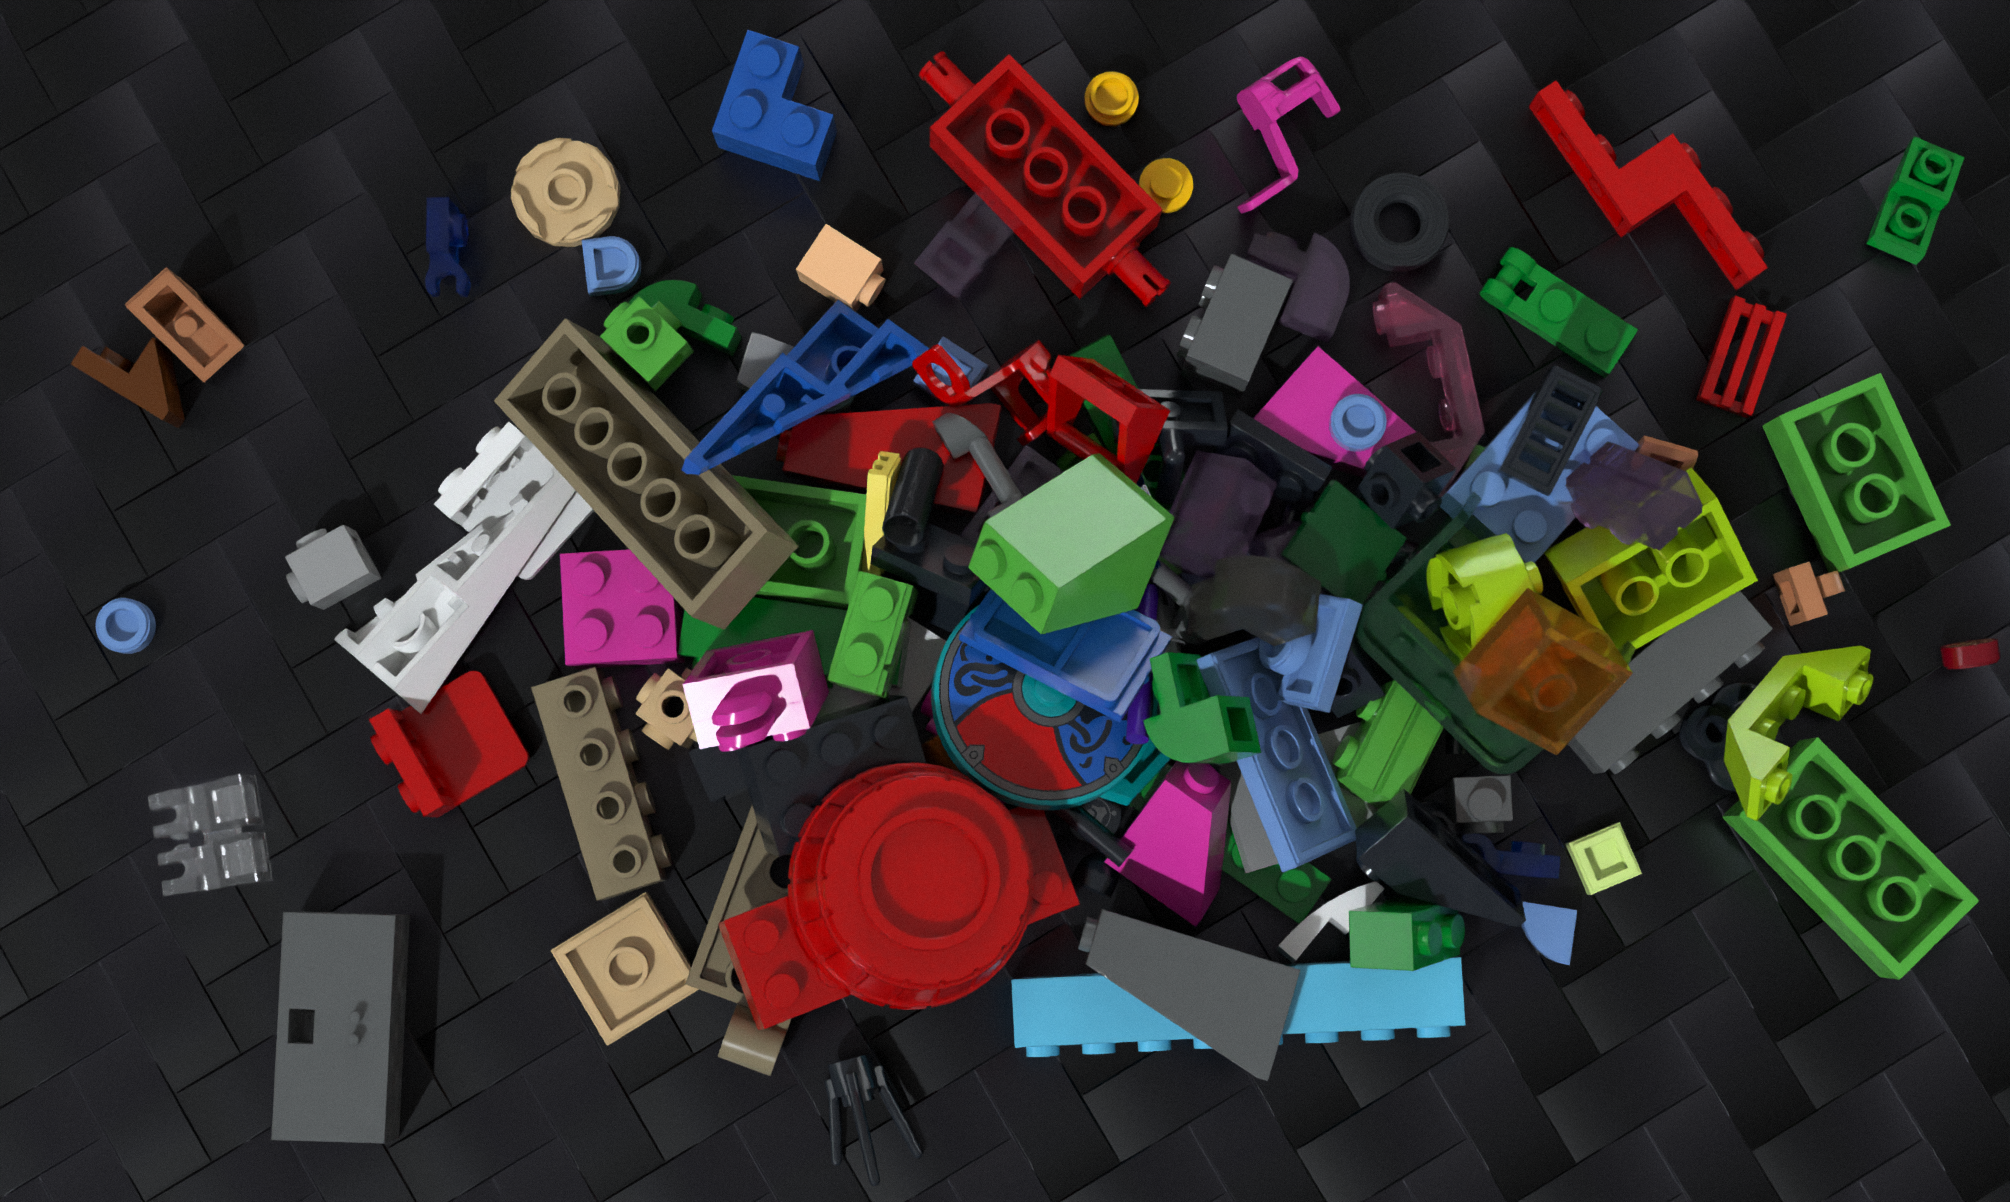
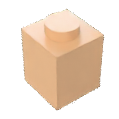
(841, 269)

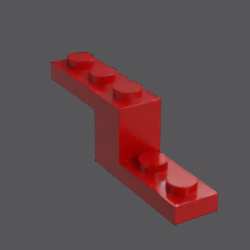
(1649, 185)

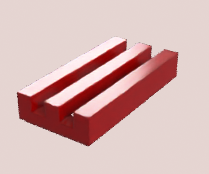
(1756, 313)

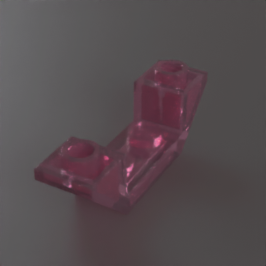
(1413, 320)

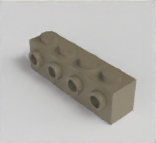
(600, 782)

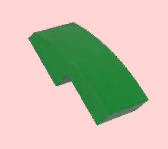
(1914, 200)

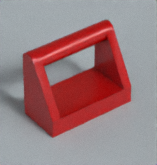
(1137, 413)

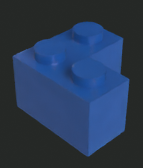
(762, 119)

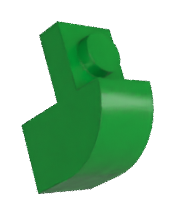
(706, 326)
(1191, 722)

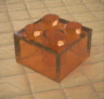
(1542, 672)

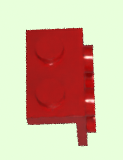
(452, 747)

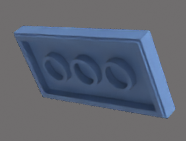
(1292, 775)

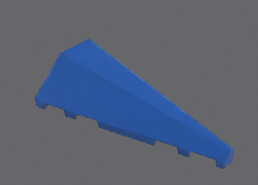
(826, 367)

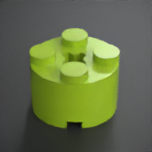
(1478, 587)

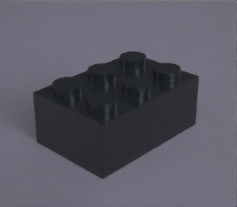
(796, 774)

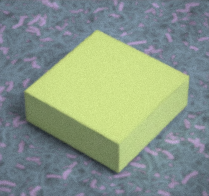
(1603, 858)

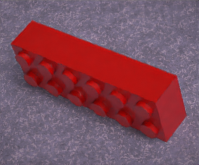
(785, 981)

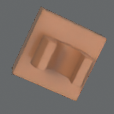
(1804, 593)

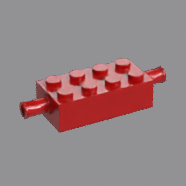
(1045, 177)

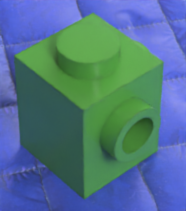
(647, 340)

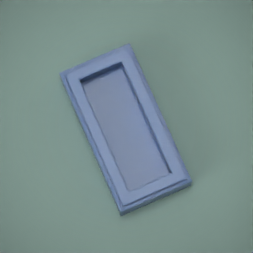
(1317, 679)

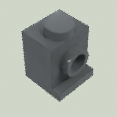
(1479, 803)

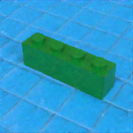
(771, 619)

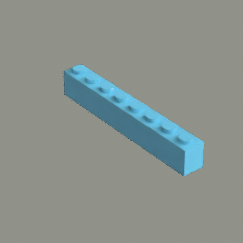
(1324, 1002)

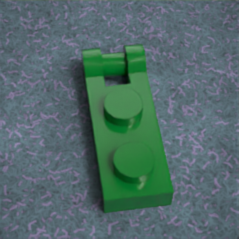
(1559, 313)

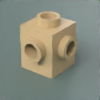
(654, 698)

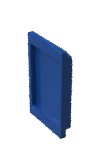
(1091, 662)

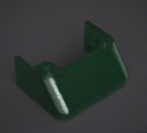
(1406, 641)

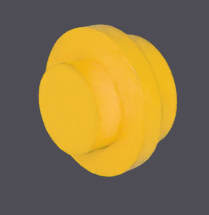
(1111, 98)
(1167, 183)

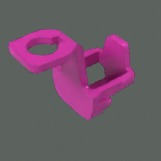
(1266, 103)

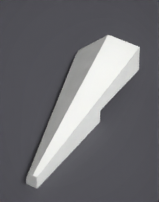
(430, 627)

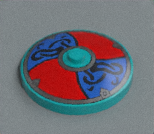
(1023, 735)

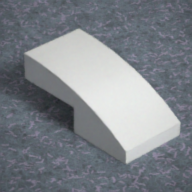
(1335, 912)

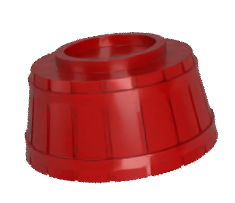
(910, 885)

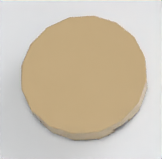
(565, 192)

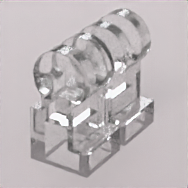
(228, 854)

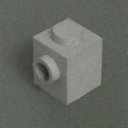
(330, 567)

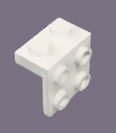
(501, 471)

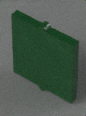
(1343, 544)

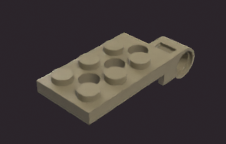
(745, 887)

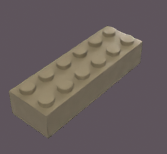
(626, 461)

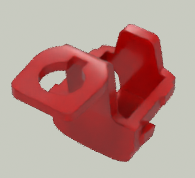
(1004, 382)

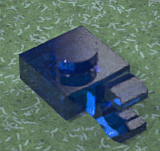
(444, 235)
(1523, 860)

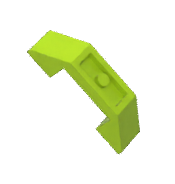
(1816, 680)

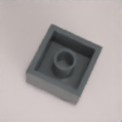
(1237, 321)

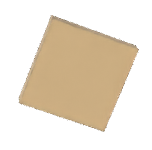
(626, 968)

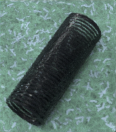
(913, 497)

